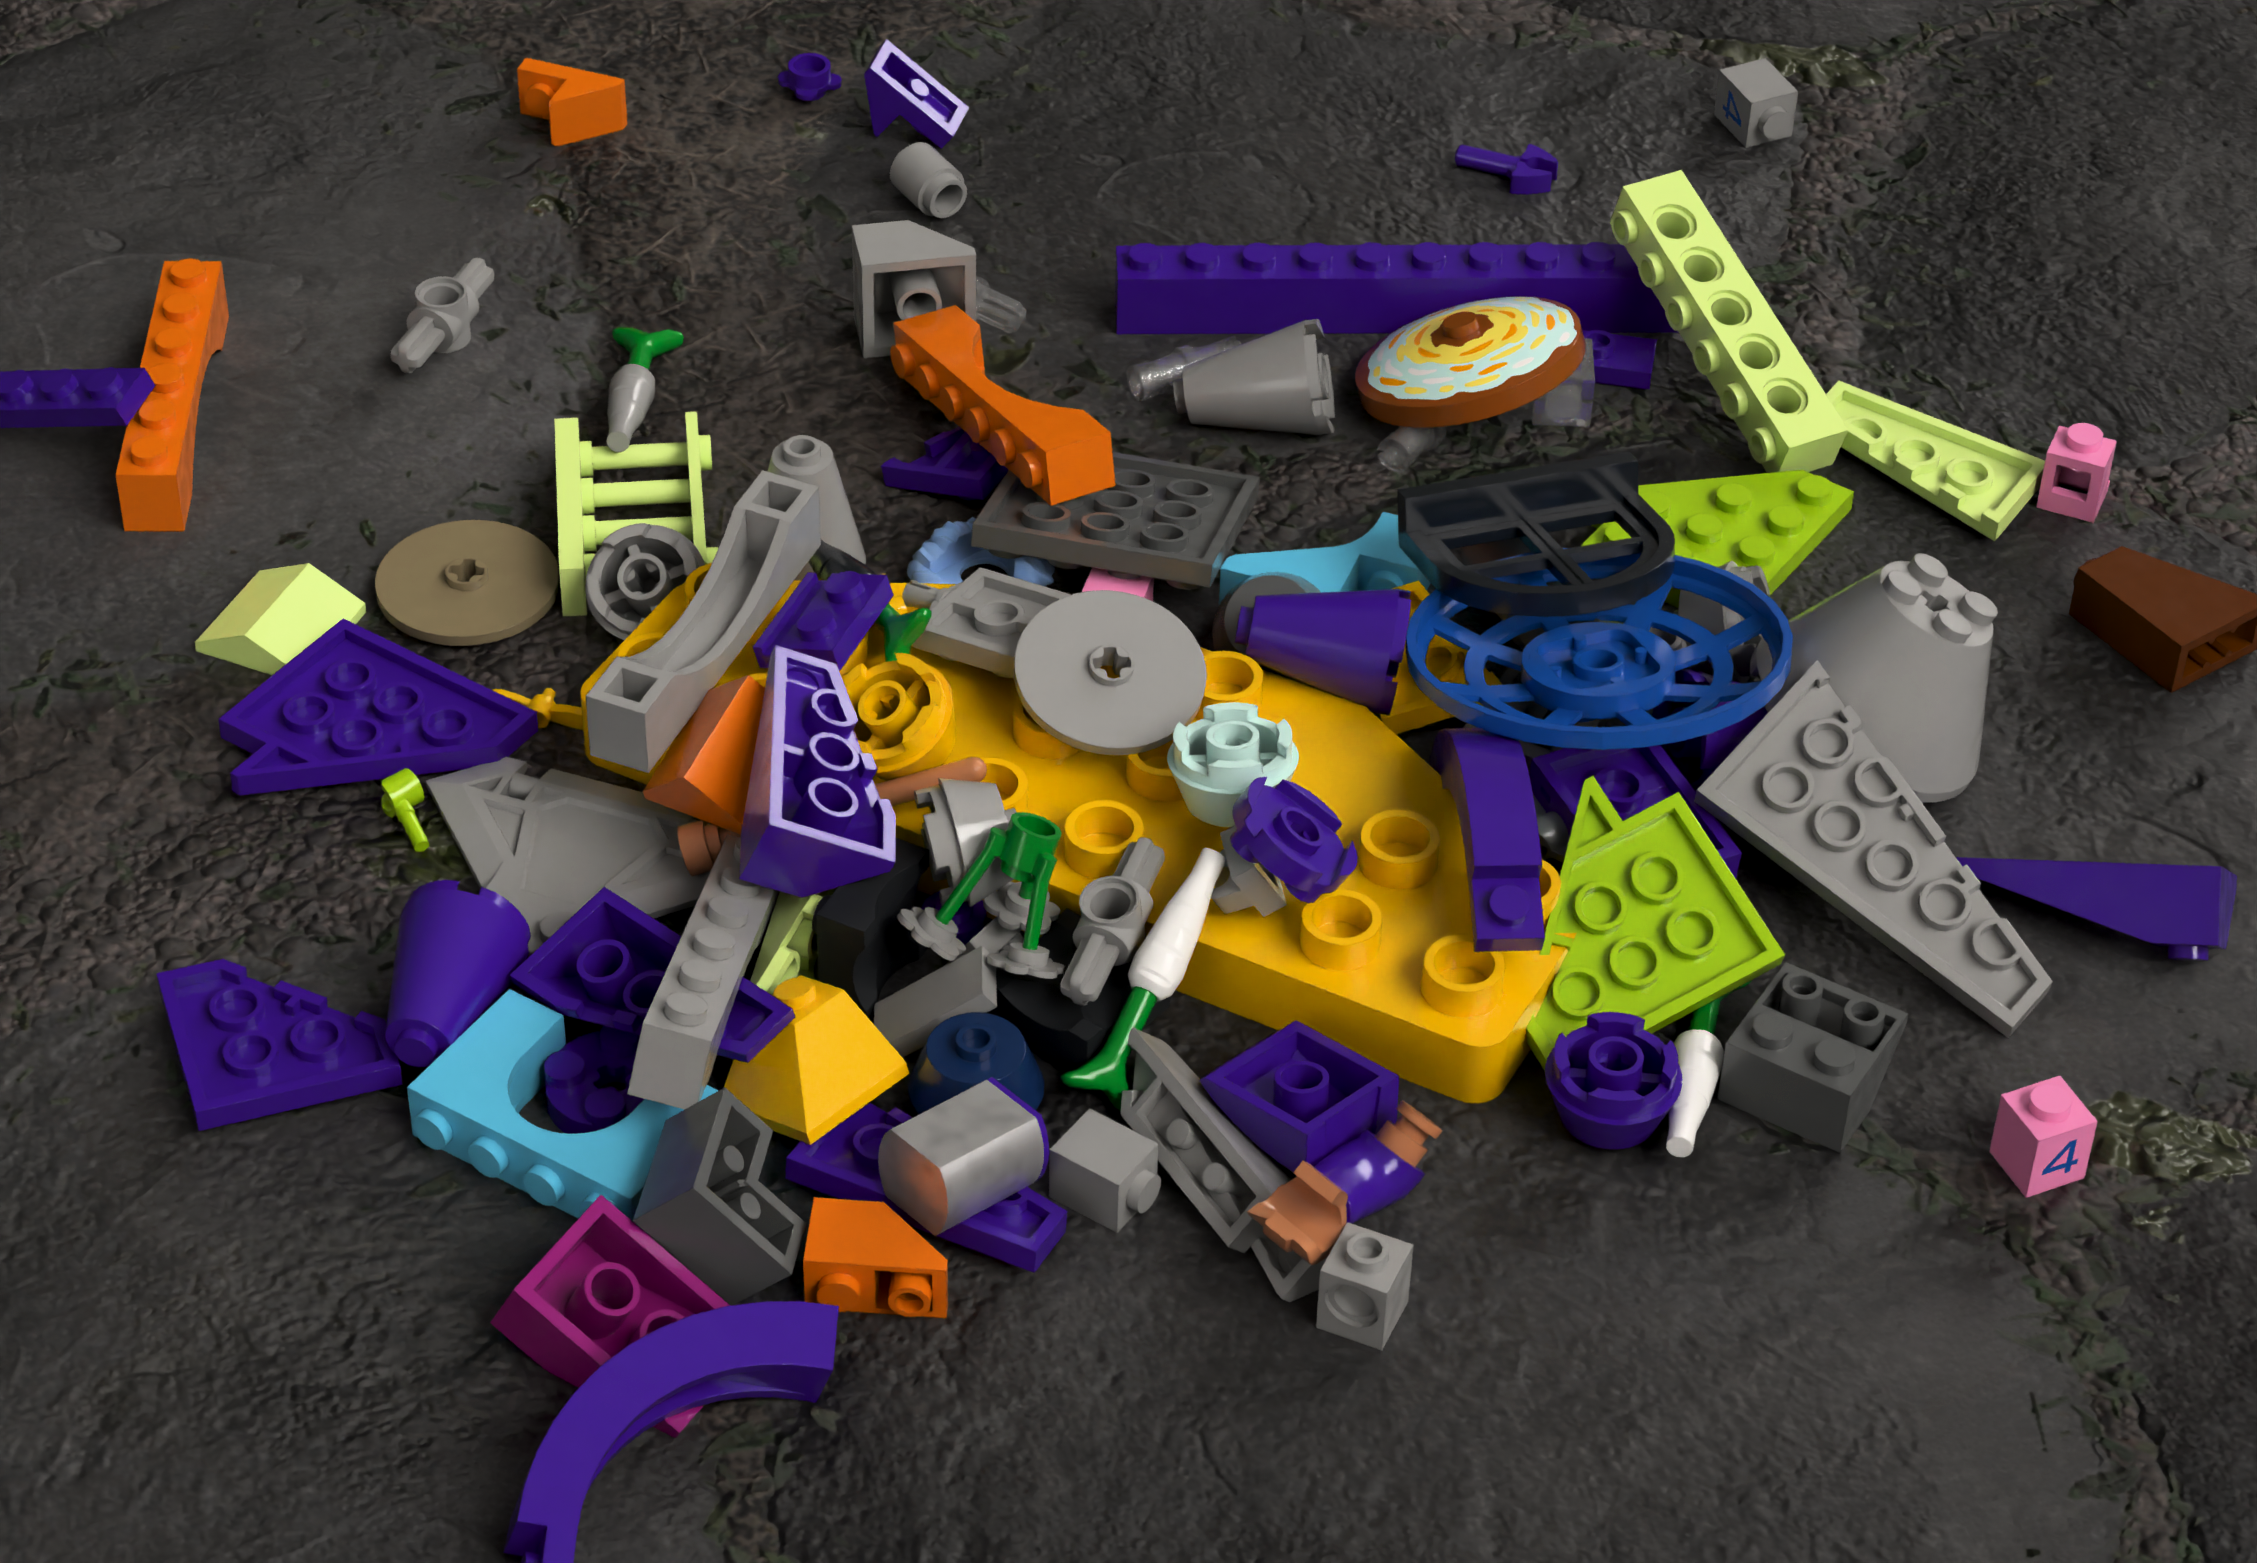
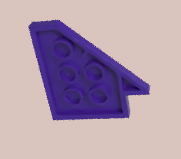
(363, 712)

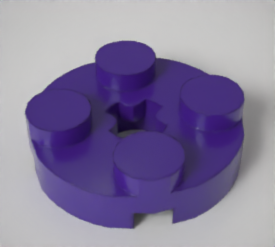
(1292, 838)
(578, 1073)

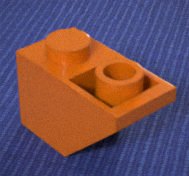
(871, 1261)

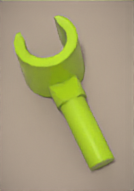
(401, 794)

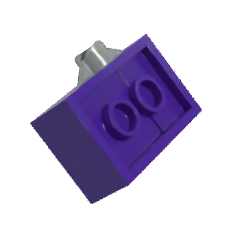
(1631, 782)

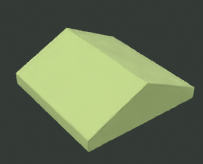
(278, 617)

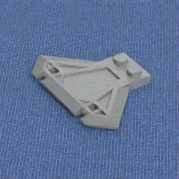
(562, 841)

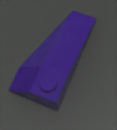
(811, 789)
(2157, 903)
(610, 966)

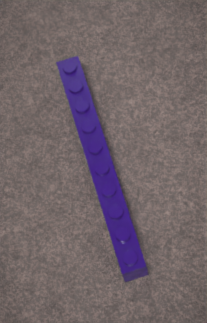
(1368, 285)

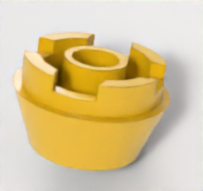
(902, 715)

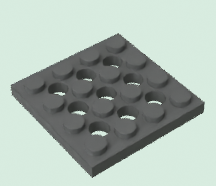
(1154, 523)

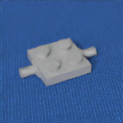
(979, 618)

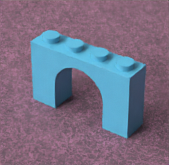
(473, 1103)

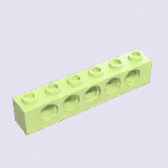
(1727, 325)

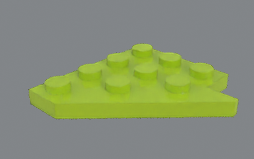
(1744, 519)
(1652, 920)

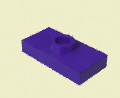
(1622, 359)

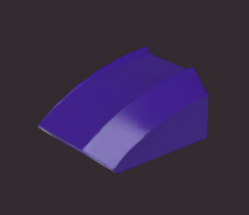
(1303, 1094)

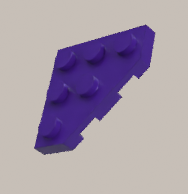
(267, 1047)

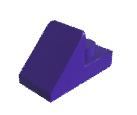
(903, 88)

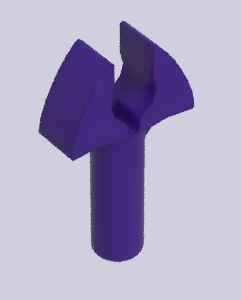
(1528, 173)

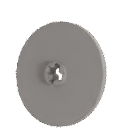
(1075, 700)

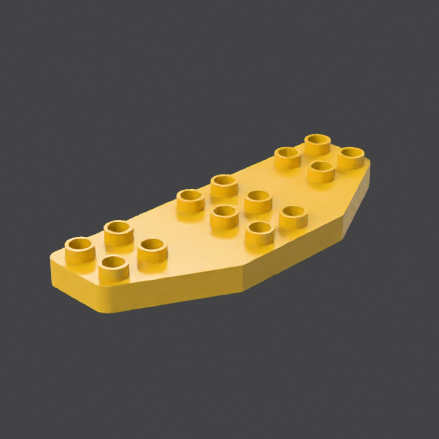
(1369, 965)

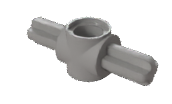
(442, 315)
(1112, 921)

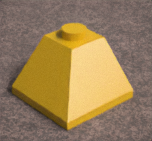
(818, 1065)

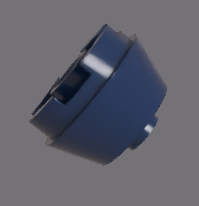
(969, 1051)

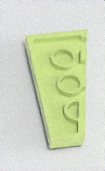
(1943, 463)

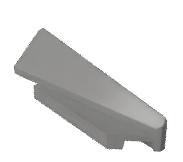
(1210, 1159)

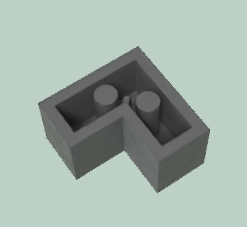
(708, 1201)

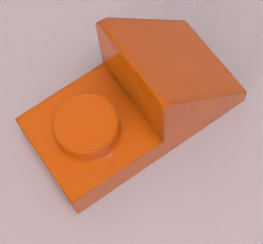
(573, 99)

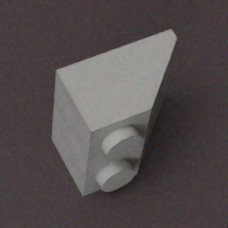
(904, 274)

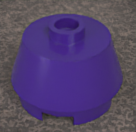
(1613, 1080)

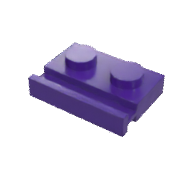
(826, 616)

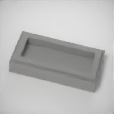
(952, 990)

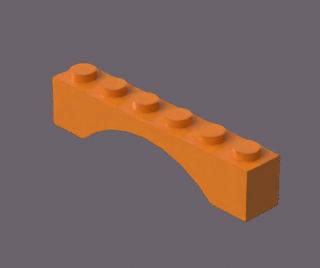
(159, 441)
(1047, 446)

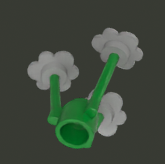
(1026, 856)

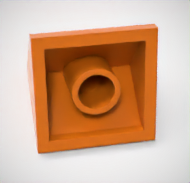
(713, 757)

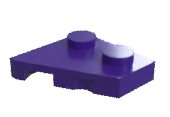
(950, 467)

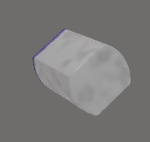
(963, 1156)

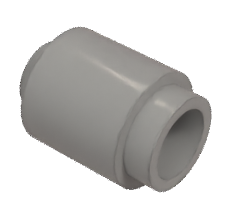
(928, 180)

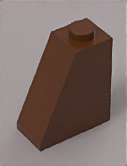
(2164, 615)

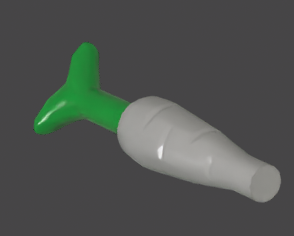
(633, 384)

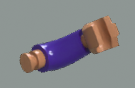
(1346, 1186)

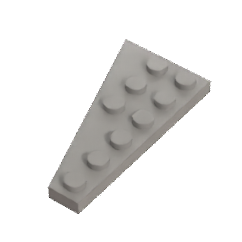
(1859, 837)

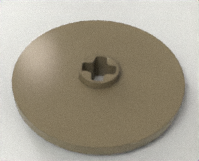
(467, 582)

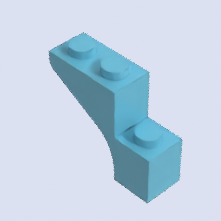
(1363, 564)

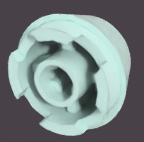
(1225, 754)

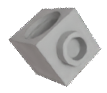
(1364, 1286)

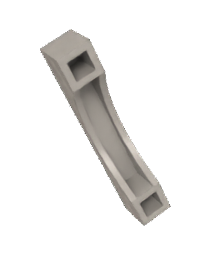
(653, 694)
(701, 985)

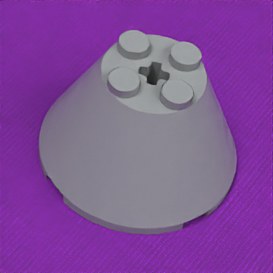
(1911, 664)

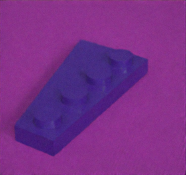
(847, 1167)

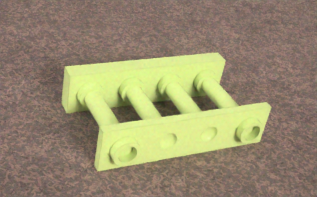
(580, 496)

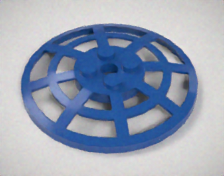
(1606, 666)

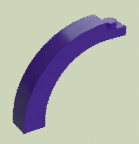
(1498, 834)
(695, 1361)

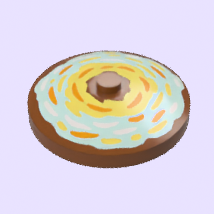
(1470, 361)

